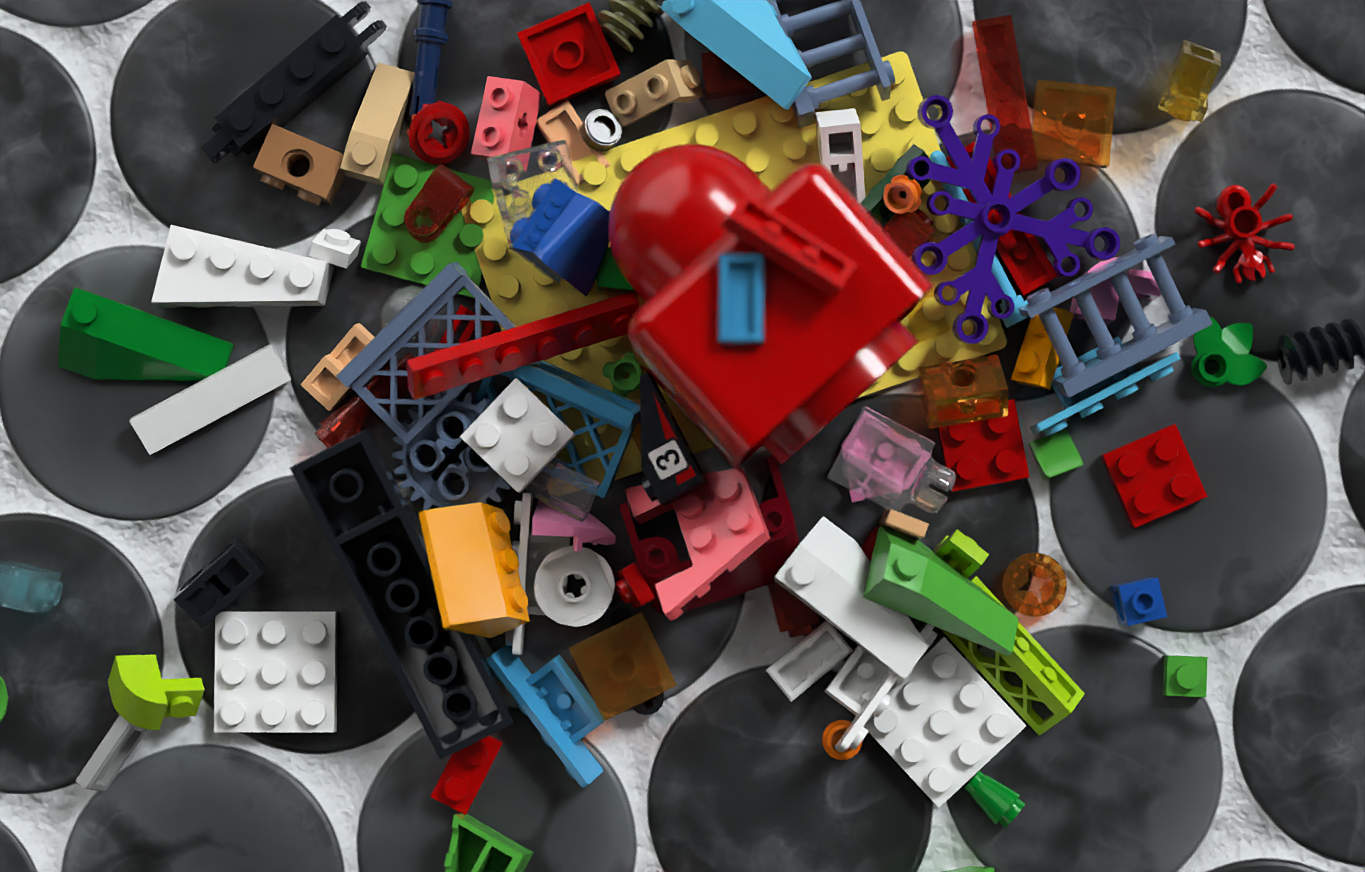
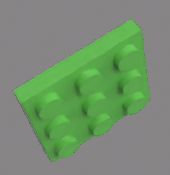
(394, 250)

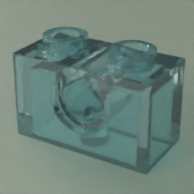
(28, 587)

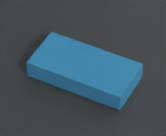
(741, 298)

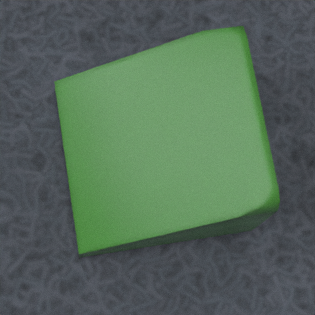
(1055, 454)

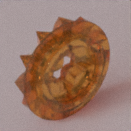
(1050, 594)

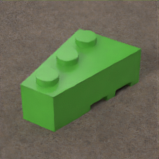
(483, 849)

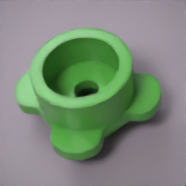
(615, 370)

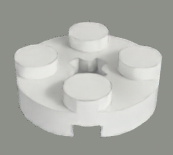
(565, 607)

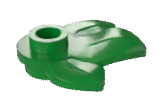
(1229, 352)

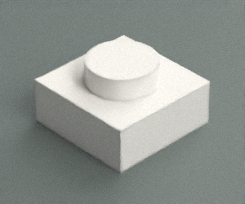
(335, 247)

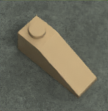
(378, 125)

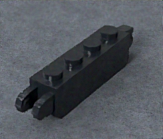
(292, 84)

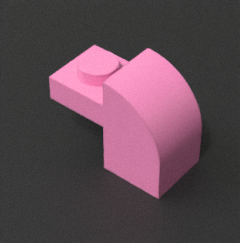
(1107, 297)

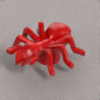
(1242, 224)

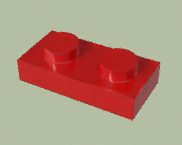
(466, 774)

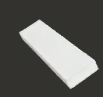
(210, 399)

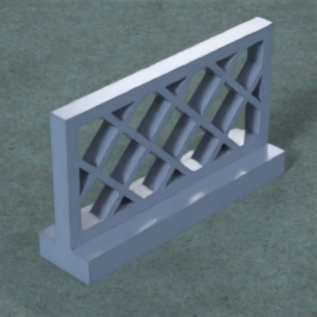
(399, 333)

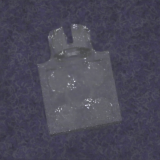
(890, 465)

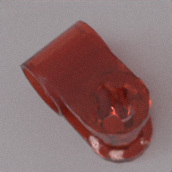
(442, 199)

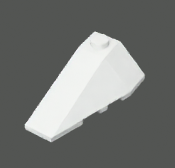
(830, 578)

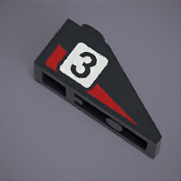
(665, 453)

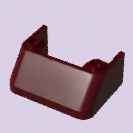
(659, 558)

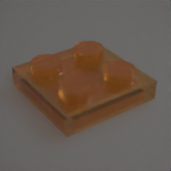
(1073, 122)
(623, 666)

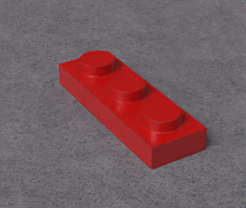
(788, 245)

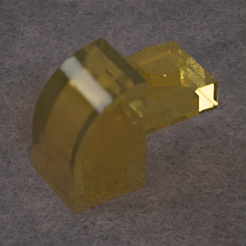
(1190, 82)

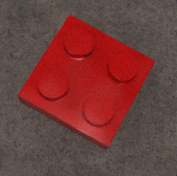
(569, 54)
(985, 451)
(1153, 476)

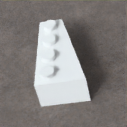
(222, 271)

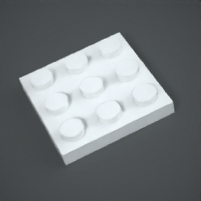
(275, 671)
(943, 723)

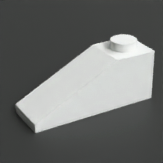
(842, 148)

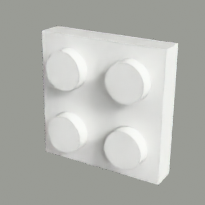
(517, 435)

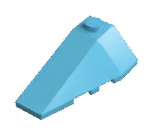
(747, 40)

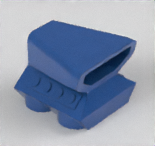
(563, 235)

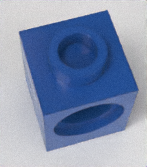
(1138, 601)

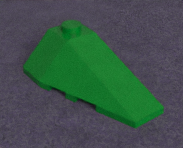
(125, 343)

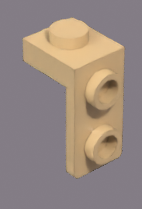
(653, 89)

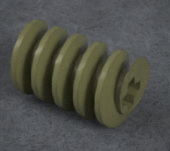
(626, 18)

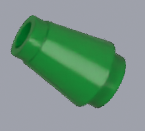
(995, 799)

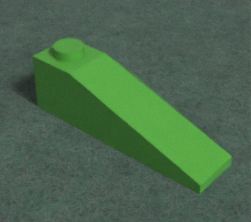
(926, 587)

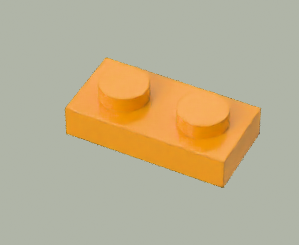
(1037, 356)

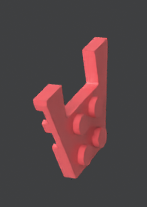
(719, 529)

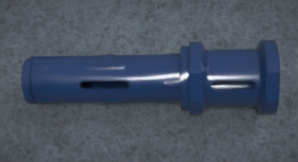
(430, 38)

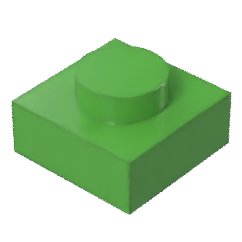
(1185, 676)

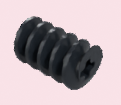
(1318, 348)

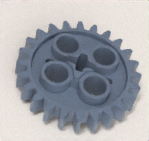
(480, 479)

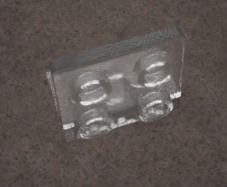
(521, 172)

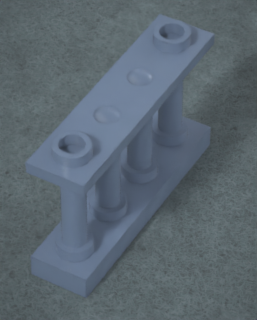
(880, 72)
(1146, 337)

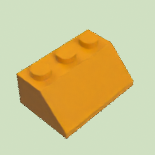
(474, 569)

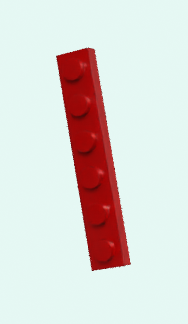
(520, 346)

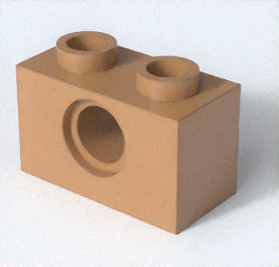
(283, 149)

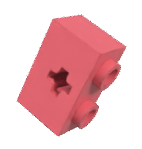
(505, 117)

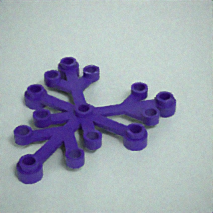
(970, 175)

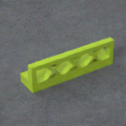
(1040, 675)

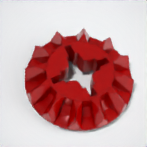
(454, 136)

